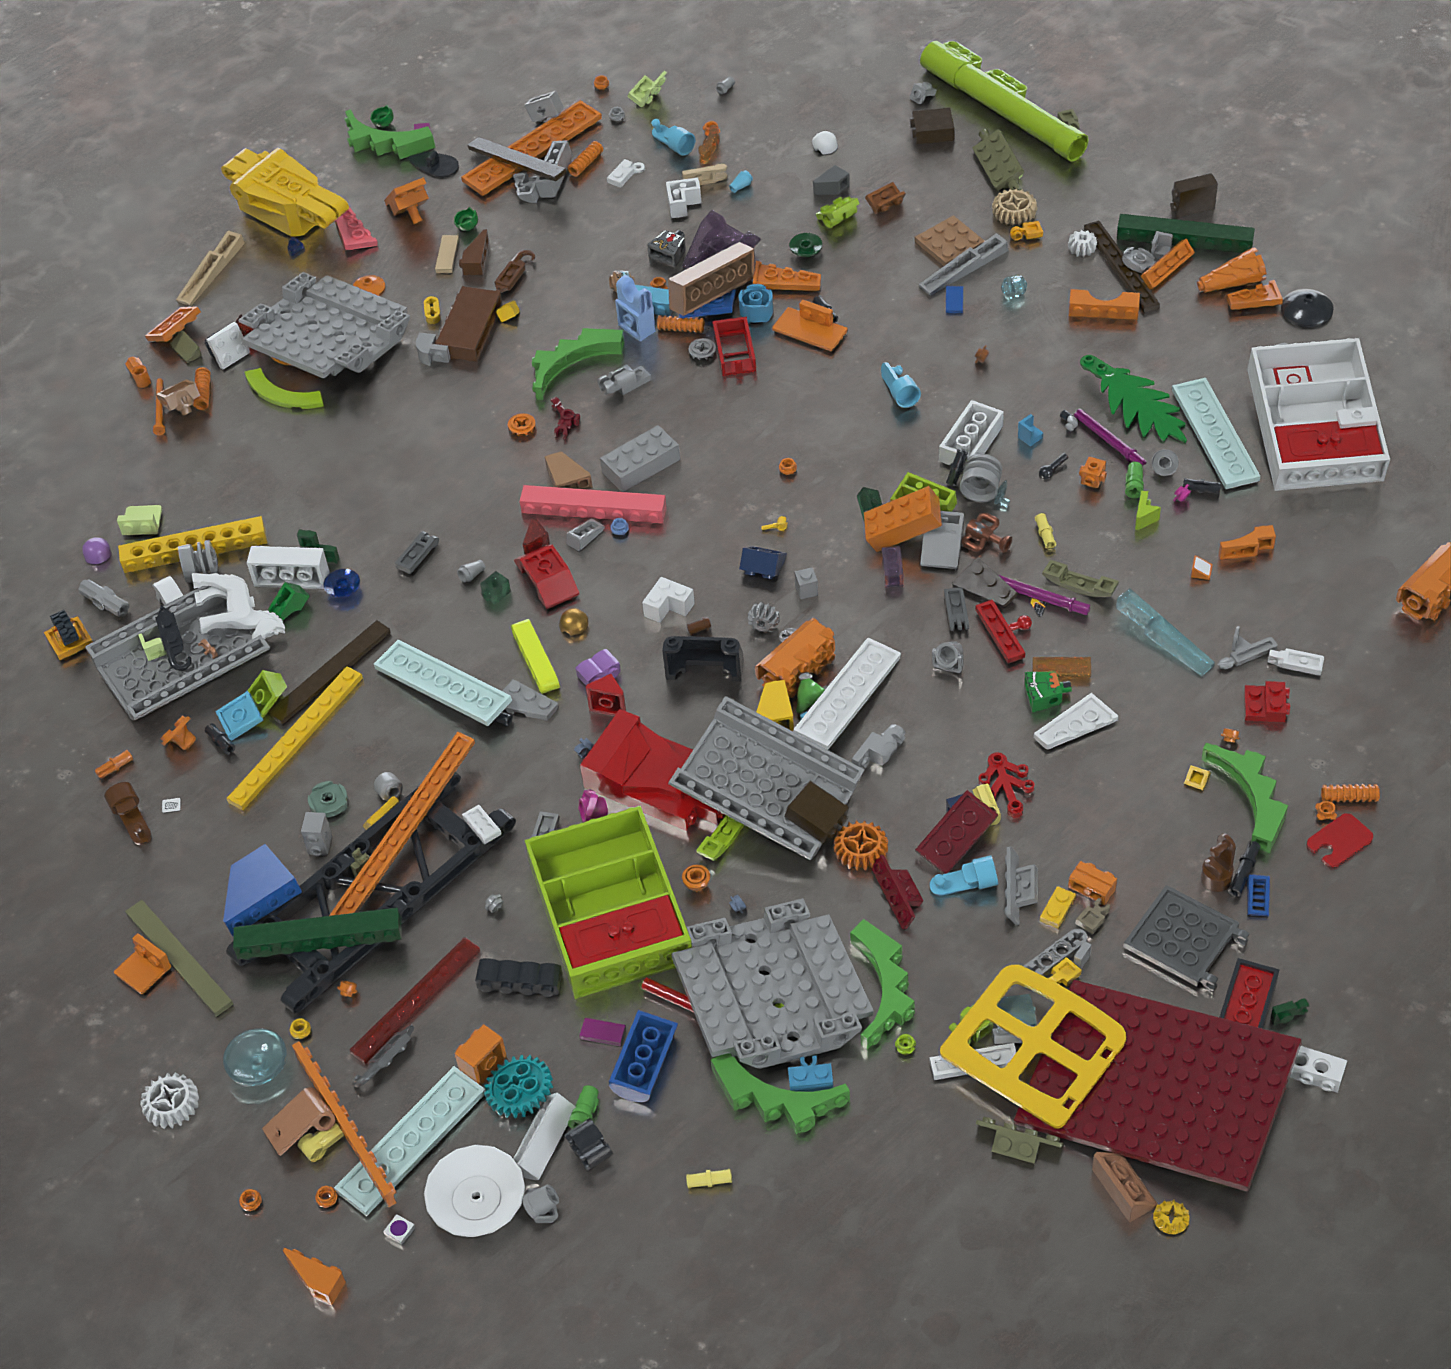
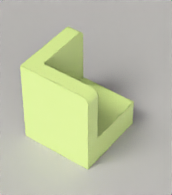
(152, 648)

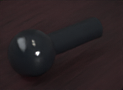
(1047, 471)

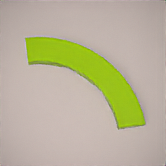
(279, 396)

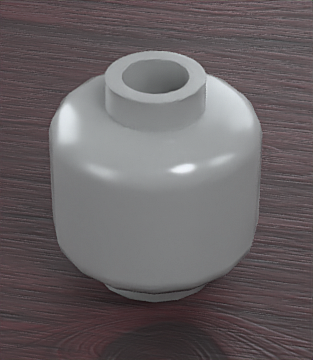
(388, 785)

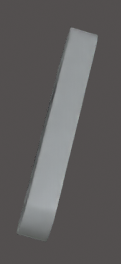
(1054, 956)

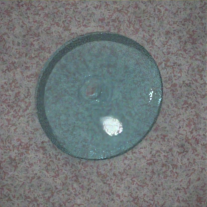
(251, 1048)

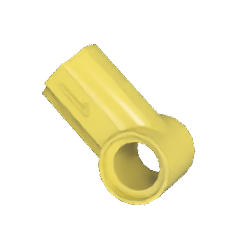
(985, 794)
(315, 1144)

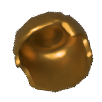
(573, 621)

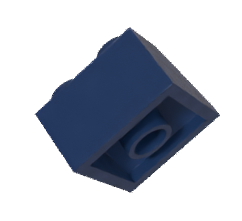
(762, 561)

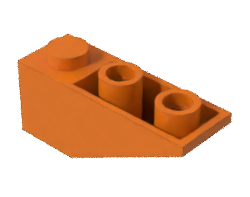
(320, 1280)

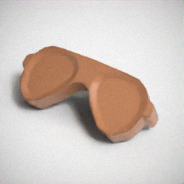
(209, 649)

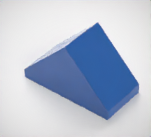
(954, 299)

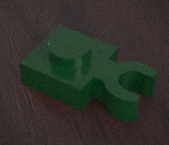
(1285, 1012)

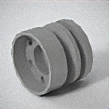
(981, 478)
(197, 561)

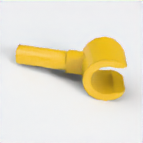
(780, 525)

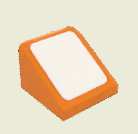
(1201, 568)

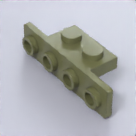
(1017, 1143)

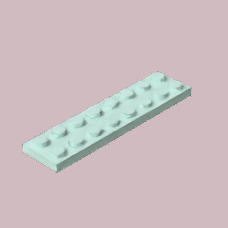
(1216, 433)
(443, 682)
(412, 1137)

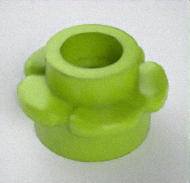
(905, 1039)

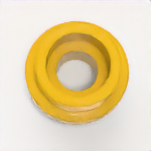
(300, 1024)

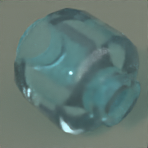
(1014, 286)

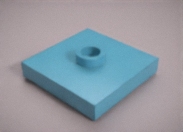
(239, 715)

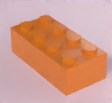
(902, 519)

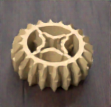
(1014, 207)

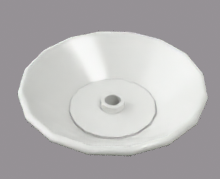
(473, 1173)

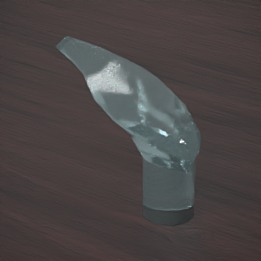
(999, 498)

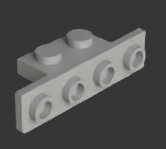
(1021, 885)

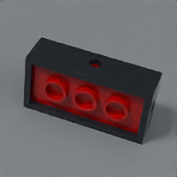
(1250, 993)

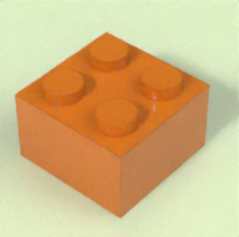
(481, 1054)

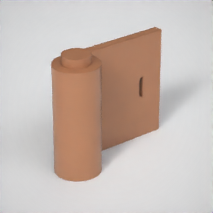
(297, 1118)

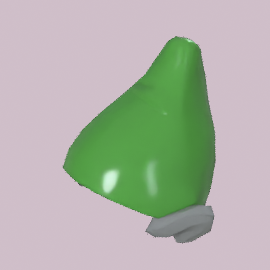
(807, 692)

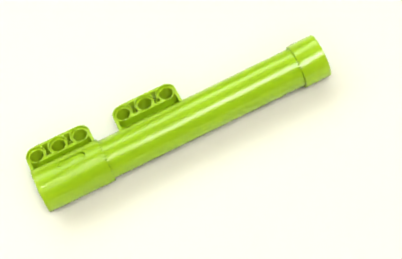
(1003, 95)

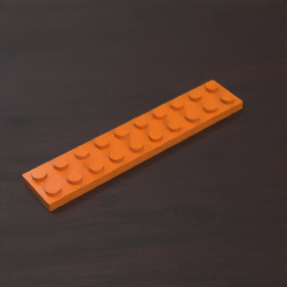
(536, 144)

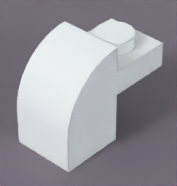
(167, 590)

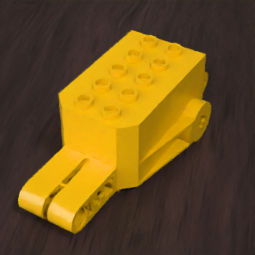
(281, 192)

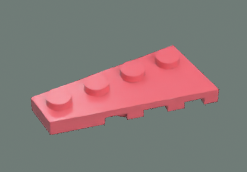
(353, 232)

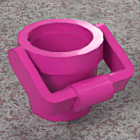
(592, 806)

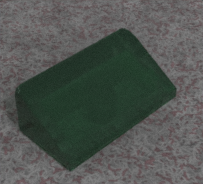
(868, 499)

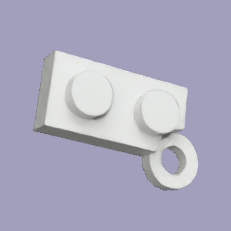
(624, 172)

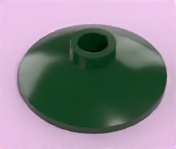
(805, 244)

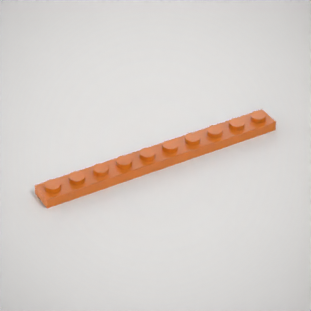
(347, 1127)

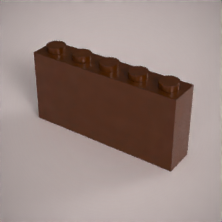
(469, 322)

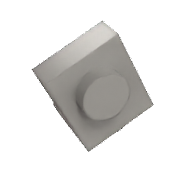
(920, 91)

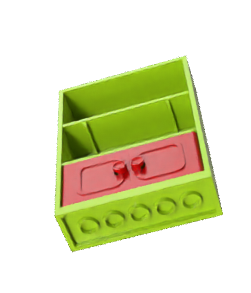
(607, 901)

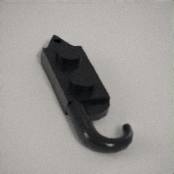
(171, 638)

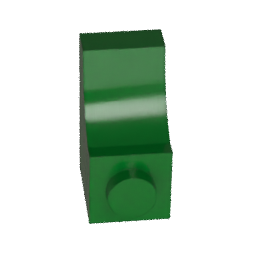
(289, 599)

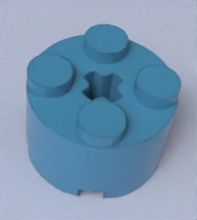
(756, 303)

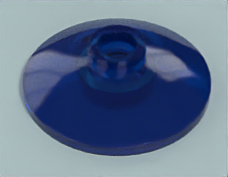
(341, 583)

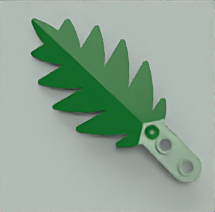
(1136, 399)

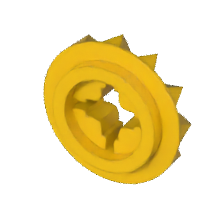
(1179, 1222)

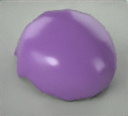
(96, 550)

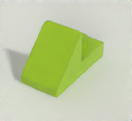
(1146, 513)

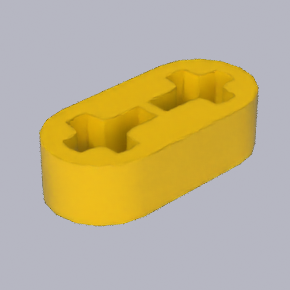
(432, 310)

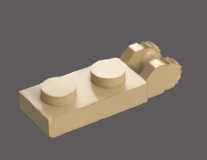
(707, 174)

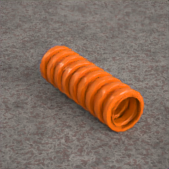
(585, 159)
(680, 324)
(202, 381)
(1350, 793)

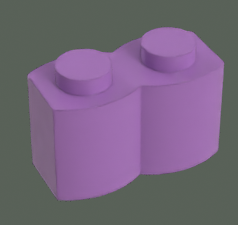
(598, 666)

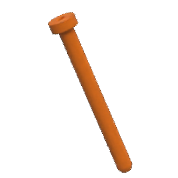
(159, 428)

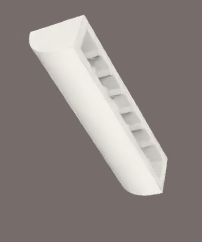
(543, 1136)

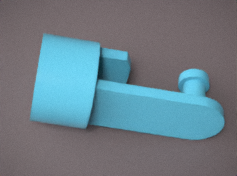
(675, 137)
(902, 389)
(978, 873)

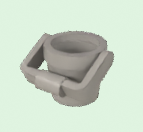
(947, 655)
(539, 1202)

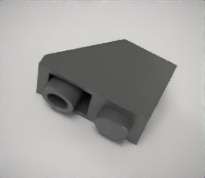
(831, 182)

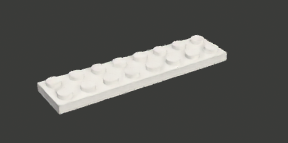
(847, 693)

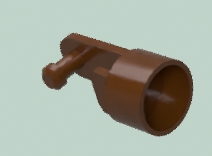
(124, 802)
(1219, 869)

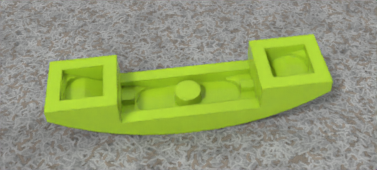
(721, 839)

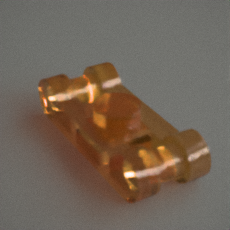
(709, 144)

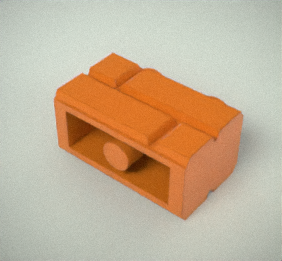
(1092, 882)

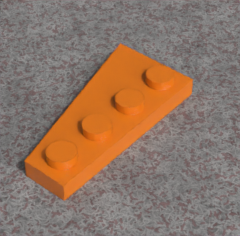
(785, 278)

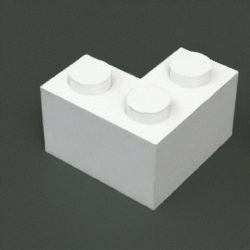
(682, 193)
(667, 596)

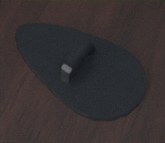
(435, 163)

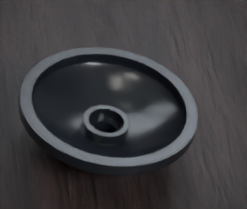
(1307, 308)

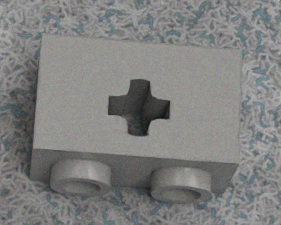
(544, 106)
(316, 833)

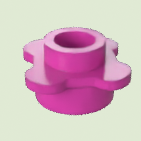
(1182, 493)

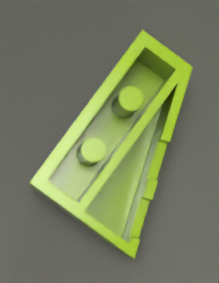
(914, 483)

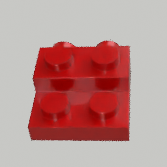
(1266, 702)

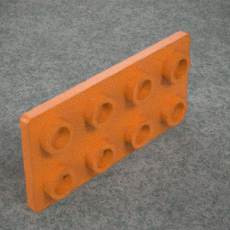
(811, 325)

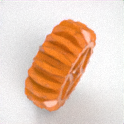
(851, 837)

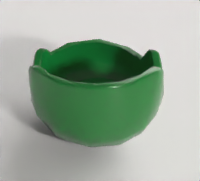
(382, 116)
(466, 219)

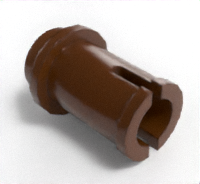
(700, 625)

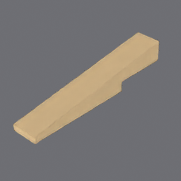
(211, 267)

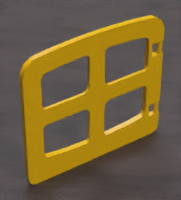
(1035, 1041)

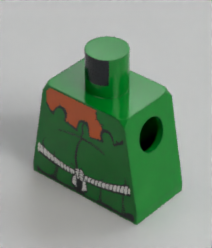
(1045, 689)

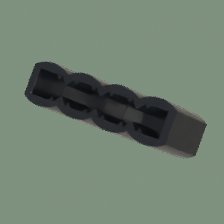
(518, 977)

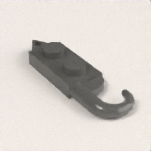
(384, 1056)

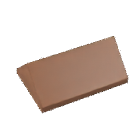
(1123, 1185)

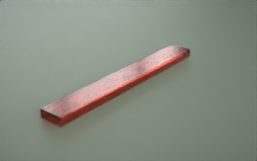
(414, 1000)

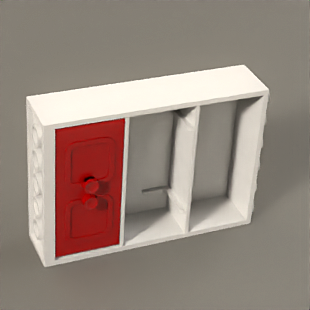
(1301, 421)

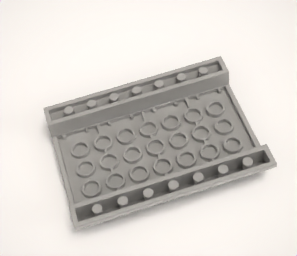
(146, 684)
(757, 769)

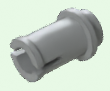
(722, 87)

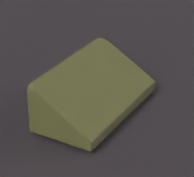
(186, 347)

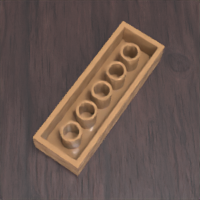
(711, 278)

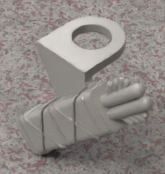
(1245, 651)

